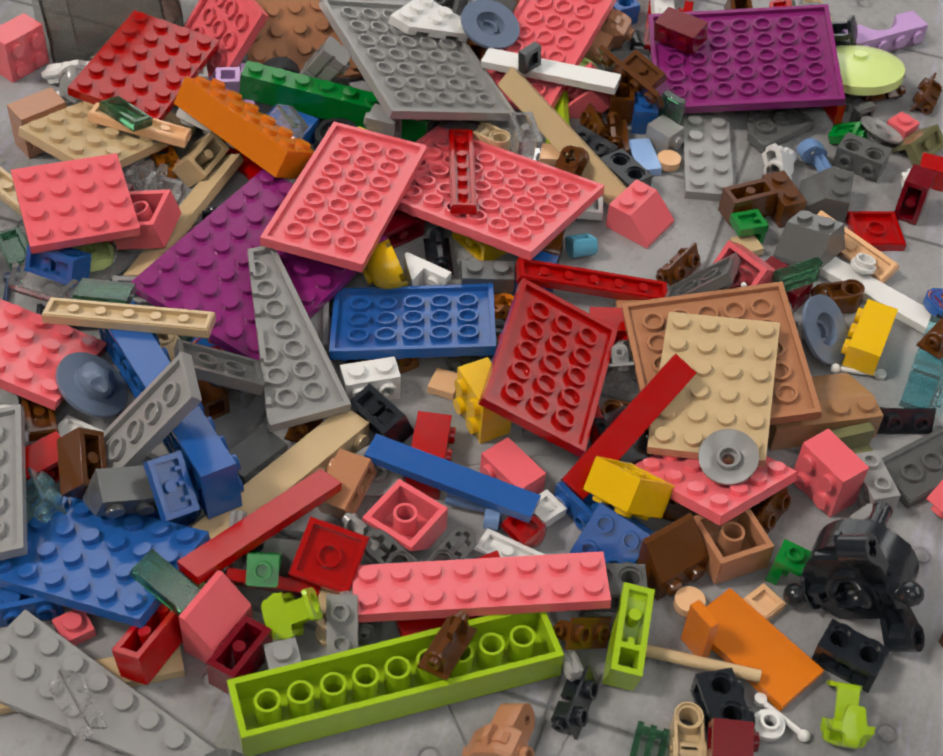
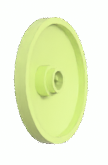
(869, 70)

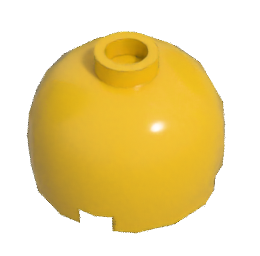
(384, 268)

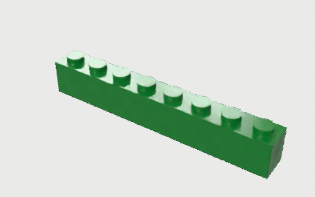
(315, 96)

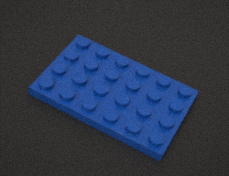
(413, 322)
(88, 560)

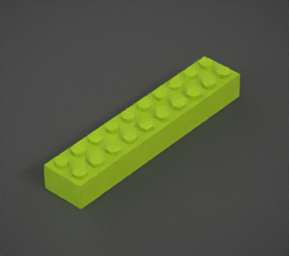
(384, 682)

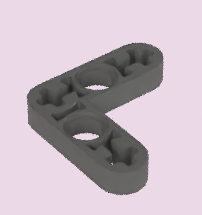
(399, 551)

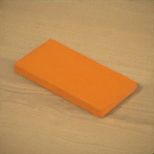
(754, 642)

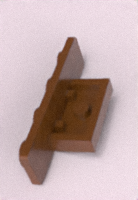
(639, 73)

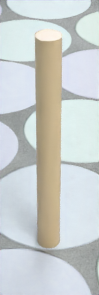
(701, 662)

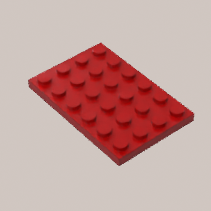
(144, 64)
(549, 367)

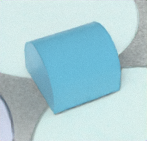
(581, 245)

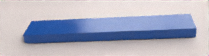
(453, 478)

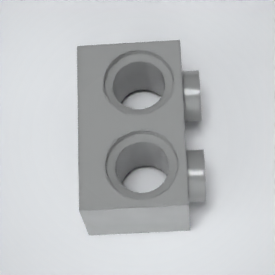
(878, 483)

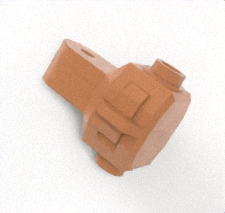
(612, 34)
(506, 733)

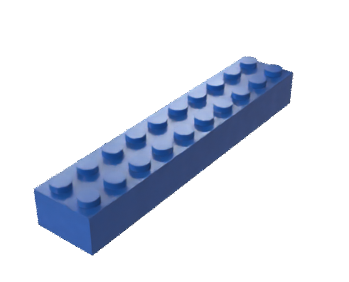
(211, 465)

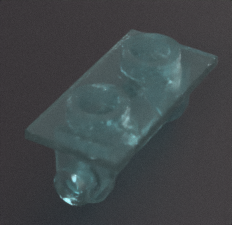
(43, 496)

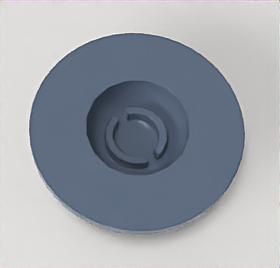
(490, 24)
(824, 329)
(91, 385)

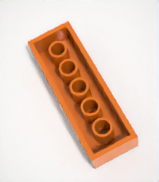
(244, 127)

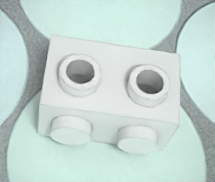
(380, 373)

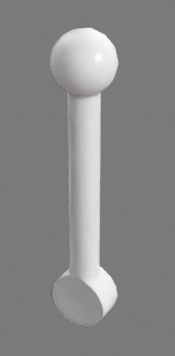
(880, 374)
(761, 701)

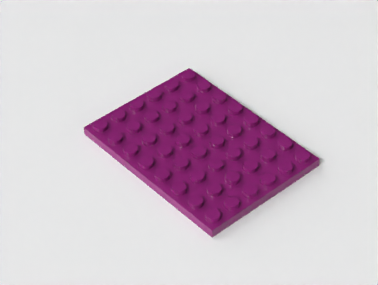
(755, 61)
(212, 270)

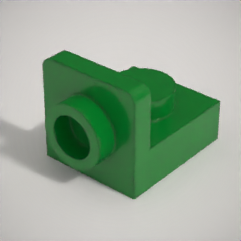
(840, 130)
(749, 223)
(789, 559)
(263, 569)

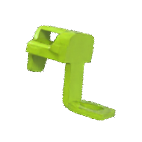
(287, 615)
(849, 723)

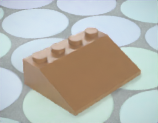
(842, 404)

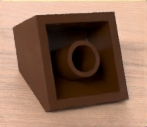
(673, 556)

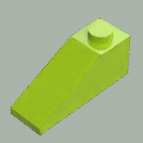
(629, 637)

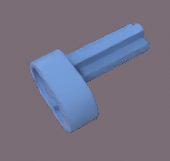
(817, 159)
(492, 518)

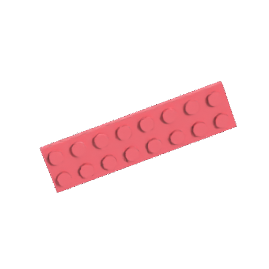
(482, 586)

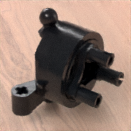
(864, 574)

